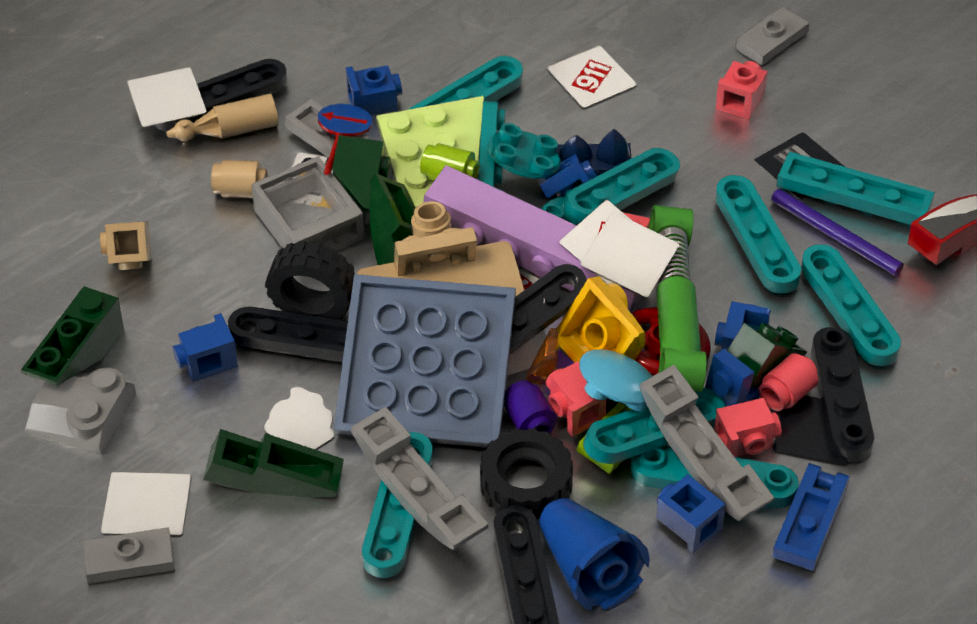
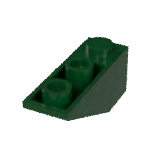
(77, 338)

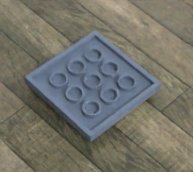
(428, 356)

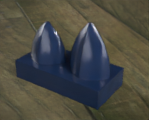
(604, 156)

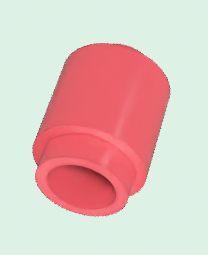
(788, 382)

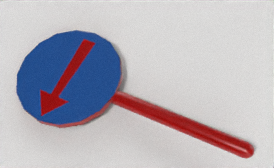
(344, 121)

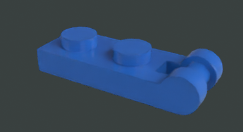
(810, 517)

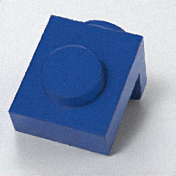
(738, 315)
(731, 379)

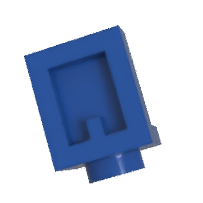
(565, 178)

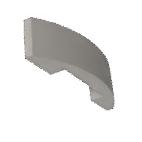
(699, 446)
(414, 483)

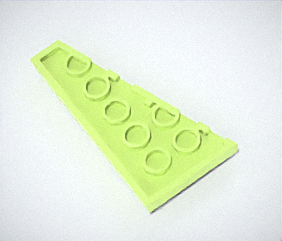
(411, 130)

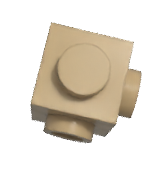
(126, 244)

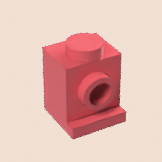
(744, 80)
(571, 400)
(747, 427)

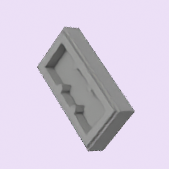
(772, 35)
(128, 555)

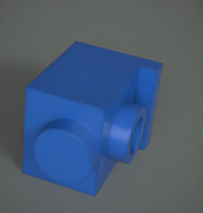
(373, 89)
(206, 350)
(690, 512)

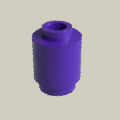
(529, 407)

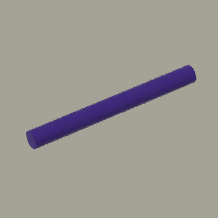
(837, 232)

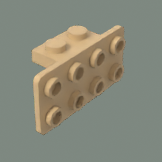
(452, 258)

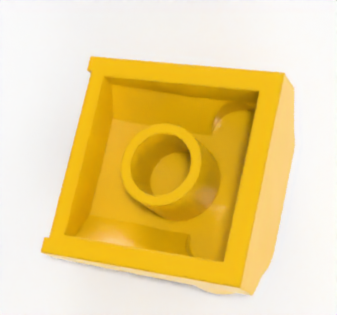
(600, 321)

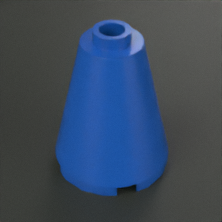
(593, 554)

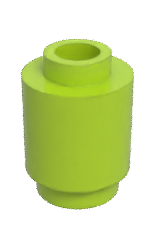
(438, 156)

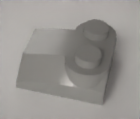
(82, 409)

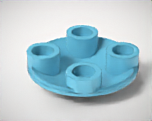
(614, 377)

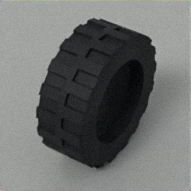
(314, 262)
(525, 447)

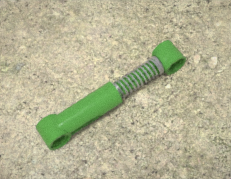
(677, 300)

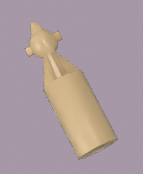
(230, 119)

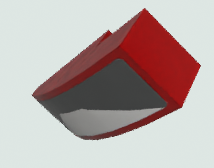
(946, 229)

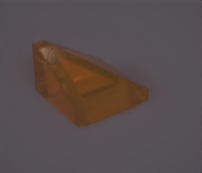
(545, 360)

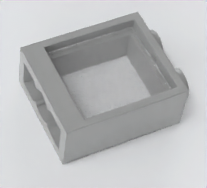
(308, 207)

